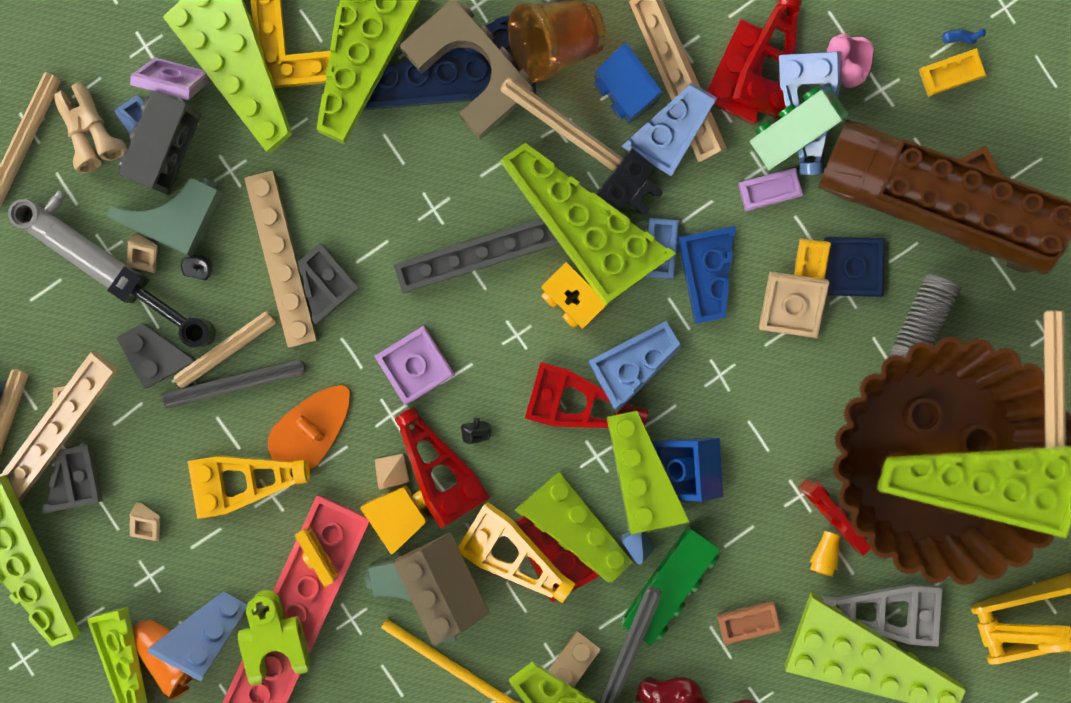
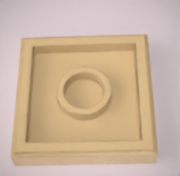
(793, 304)

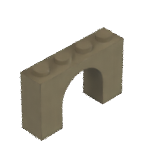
(452, 29)

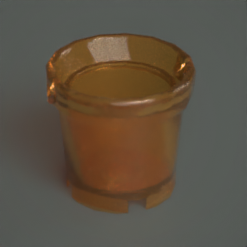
(554, 36)

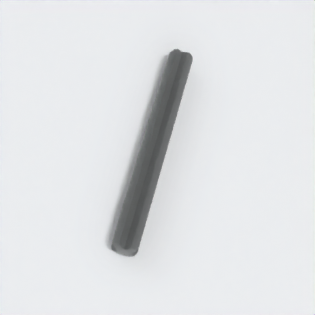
(233, 383)
(631, 645)

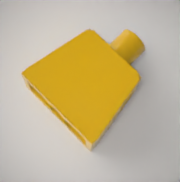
(396, 516)

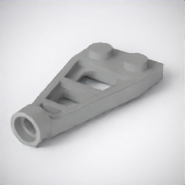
(922, 616)

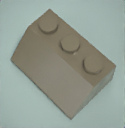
(441, 588)

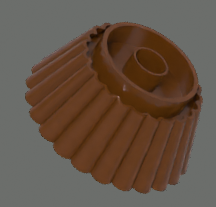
(933, 405)

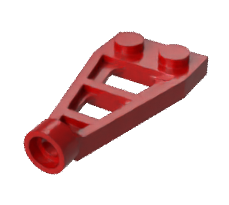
(751, 87)
(547, 394)
(457, 500)

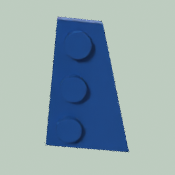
(706, 271)

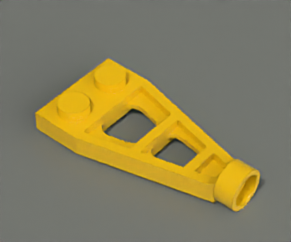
(209, 486)
(482, 538)

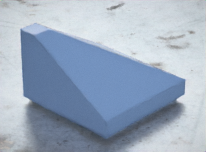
(130, 112)

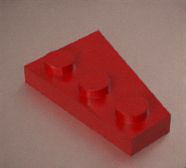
(562, 559)

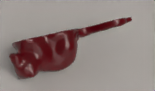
(672, 691)

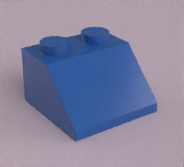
(626, 84)
(692, 467)

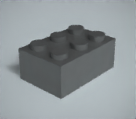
(159, 142)

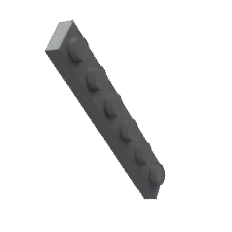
(474, 255)

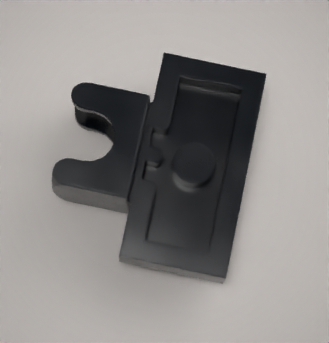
(629, 183)

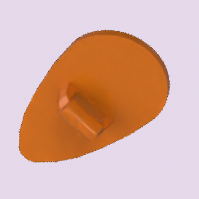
(310, 427)

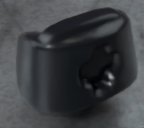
(197, 267)
(476, 431)

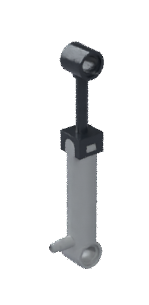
(120, 279)

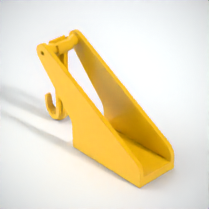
(1032, 639)

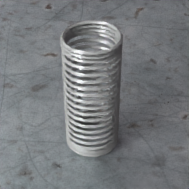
(933, 313)

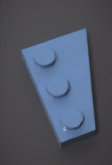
(633, 363)
(200, 637)

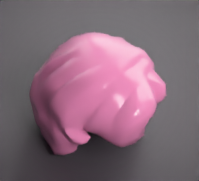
(855, 58)

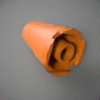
(169, 679)

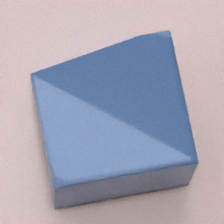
(637, 545)

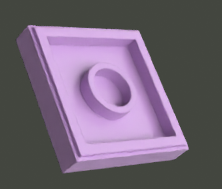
(170, 78)
(414, 365)

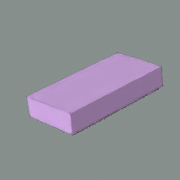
(770, 189)

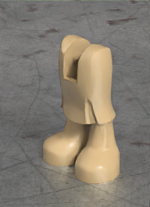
(84, 122)

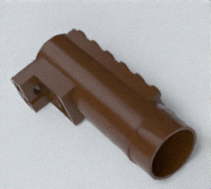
(949, 198)

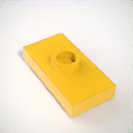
(952, 72)
(812, 258)
(316, 557)

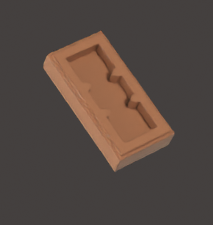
(748, 622)

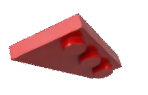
(727, 73)
(835, 515)

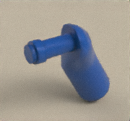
(962, 36)

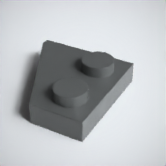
(325, 282)
(152, 355)
(74, 480)

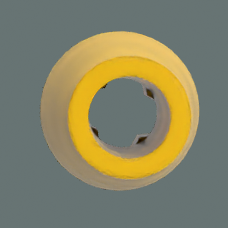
(826, 555)

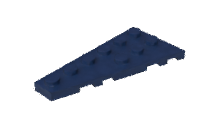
(453, 78)

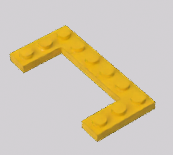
(285, 69)

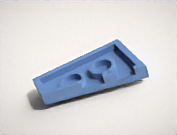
(672, 130)

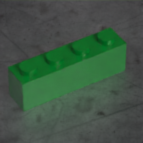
(676, 578)

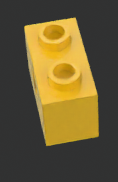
(569, 280)

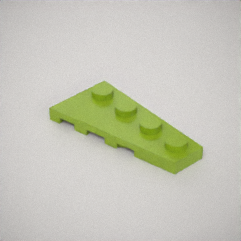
(644, 484)
(566, 518)
(118, 654)

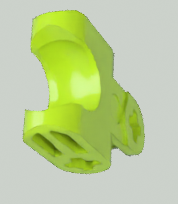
(270, 633)

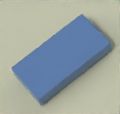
(666, 234)

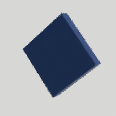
(855, 266)

